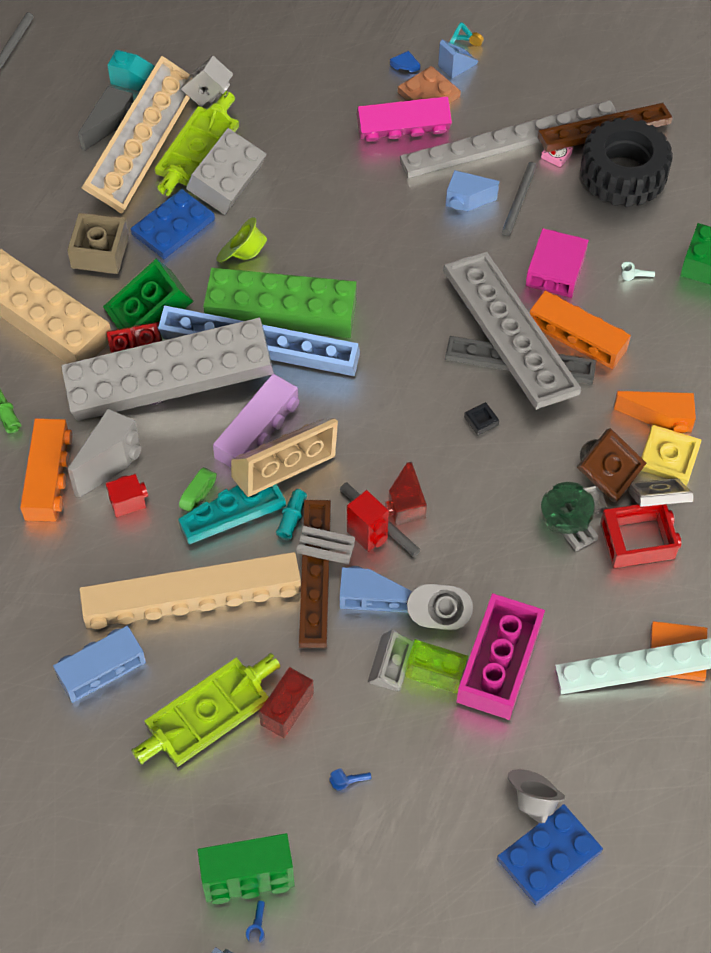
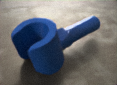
(341, 781)
(257, 922)

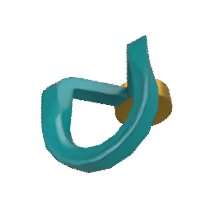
(474, 38)

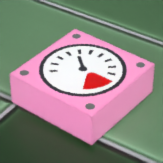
(557, 157)

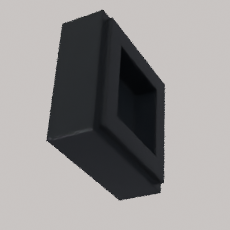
(481, 418)

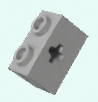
(207, 81)

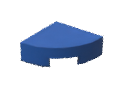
(405, 61)

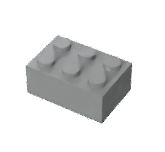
(226, 171)

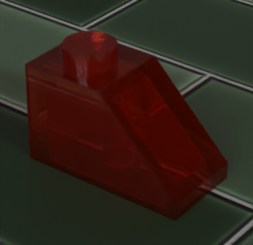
(406, 497)

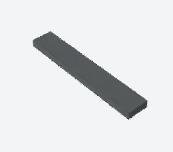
(485, 355)

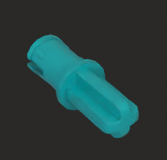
(291, 514)

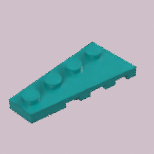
(229, 511)

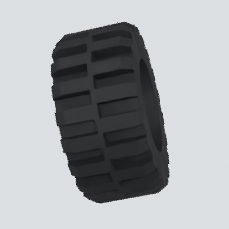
(628, 140)

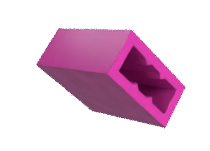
(557, 263)

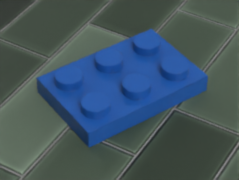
(172, 224)
(549, 854)

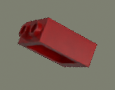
(632, 514)

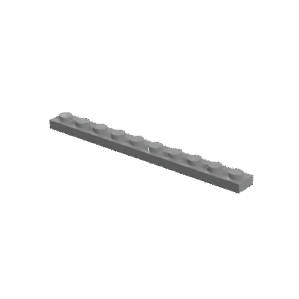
(494, 141)

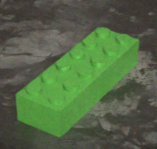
(283, 301)

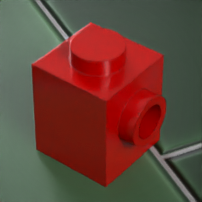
(126, 495)

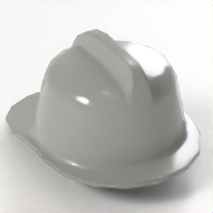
(440, 606)
(535, 794)

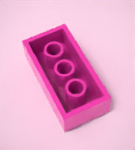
(500, 656)

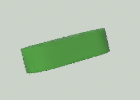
(197, 489)

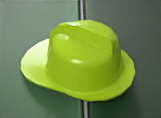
(245, 243)

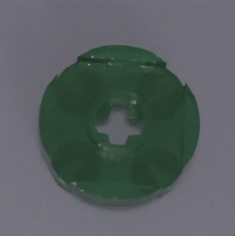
(570, 522)

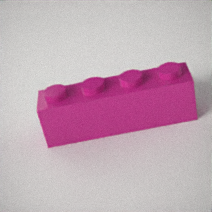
(404, 118)

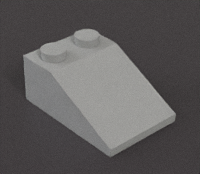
(105, 452)

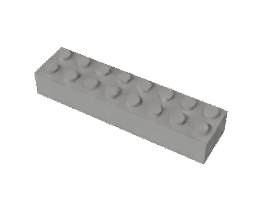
(167, 369)

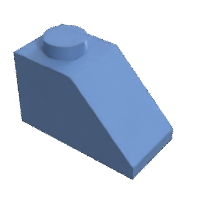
(470, 191)

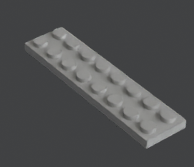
(512, 330)

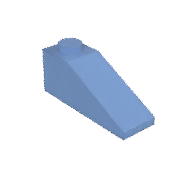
(371, 591)

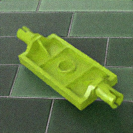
(194, 143)
(206, 711)

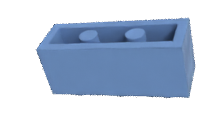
(99, 663)

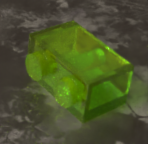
(436, 666)

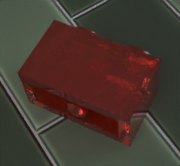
(286, 702)

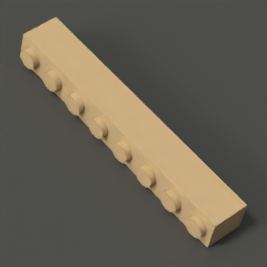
(190, 590)

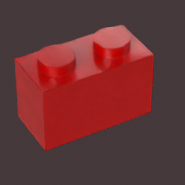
(367, 521)

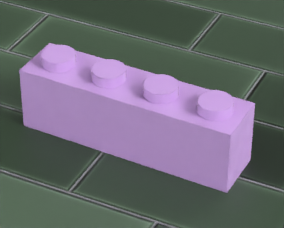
(257, 419)

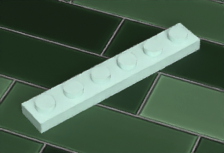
(634, 666)

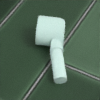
(630, 272)

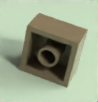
(98, 243)

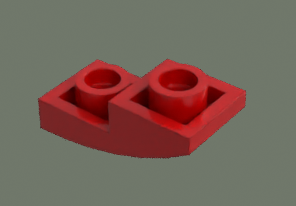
(133, 336)

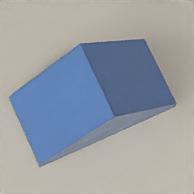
(454, 59)

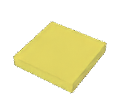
(670, 454)

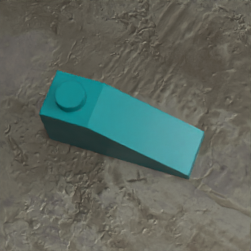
(129, 70)

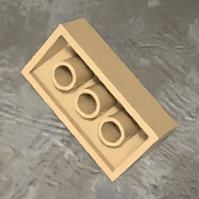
(285, 456)

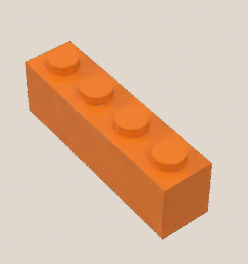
(580, 329)
(45, 470)

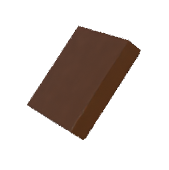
(611, 465)

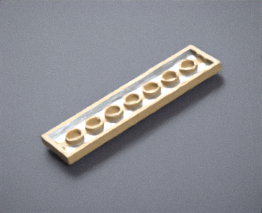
(139, 136)

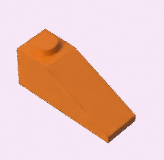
(661, 409)

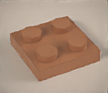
(428, 85)

